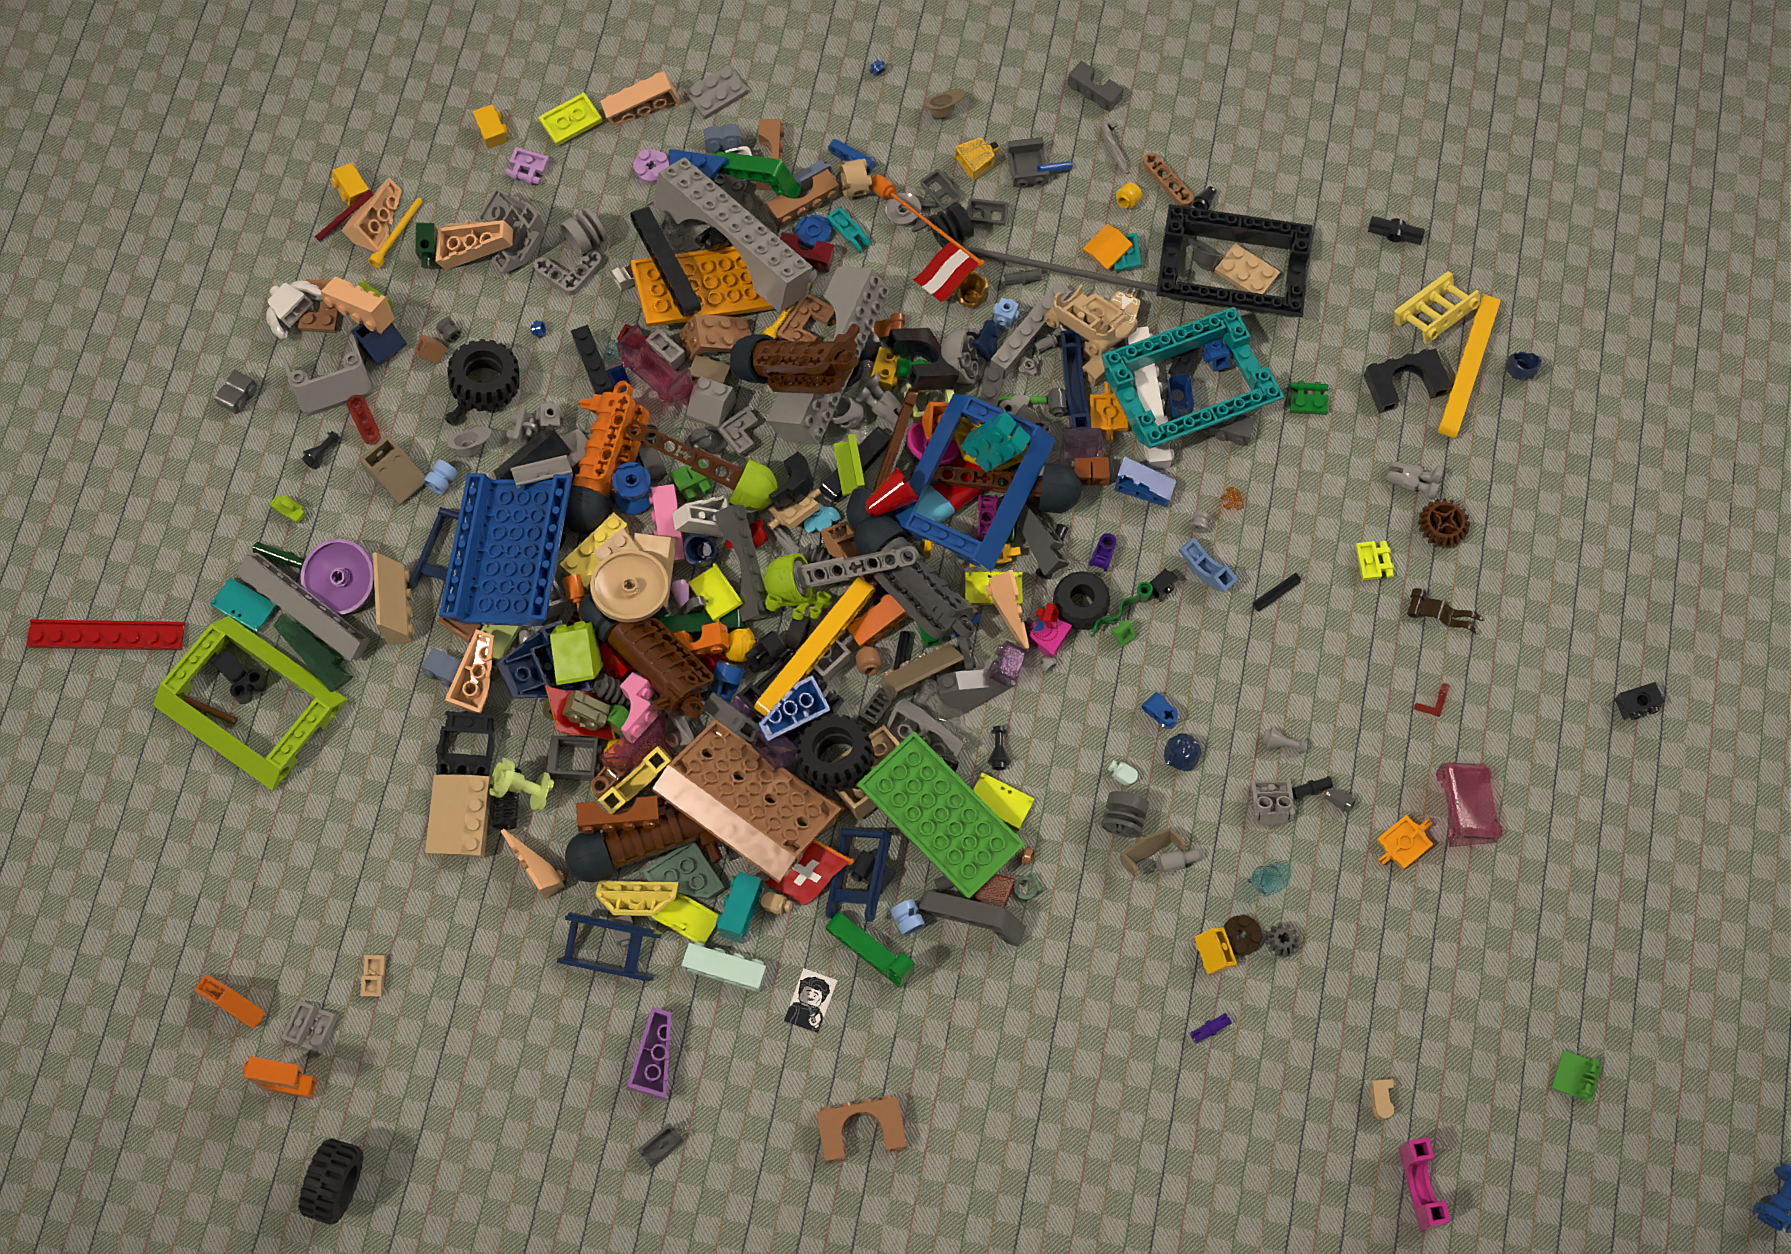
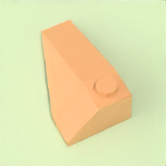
(372, 221)
(1004, 596)
(472, 679)
(540, 871)

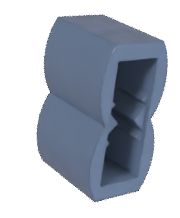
(722, 138)
(441, 667)

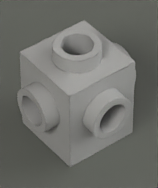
(552, 409)

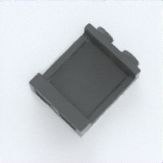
(1023, 160)

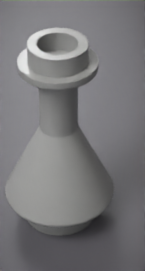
(1274, 739)

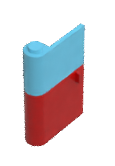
(944, 500)

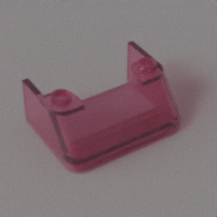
(652, 368)

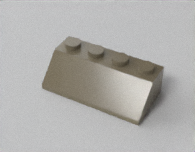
(913, 674)

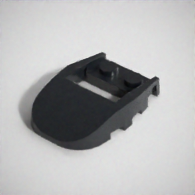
(462, 763)

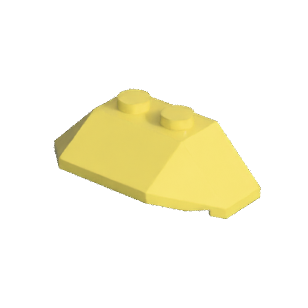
(636, 897)

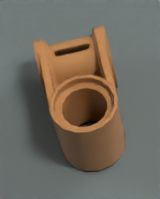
(607, 777)

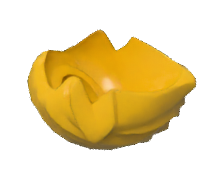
(739, 644)

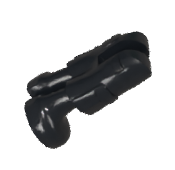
(712, 239)

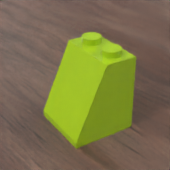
(575, 653)

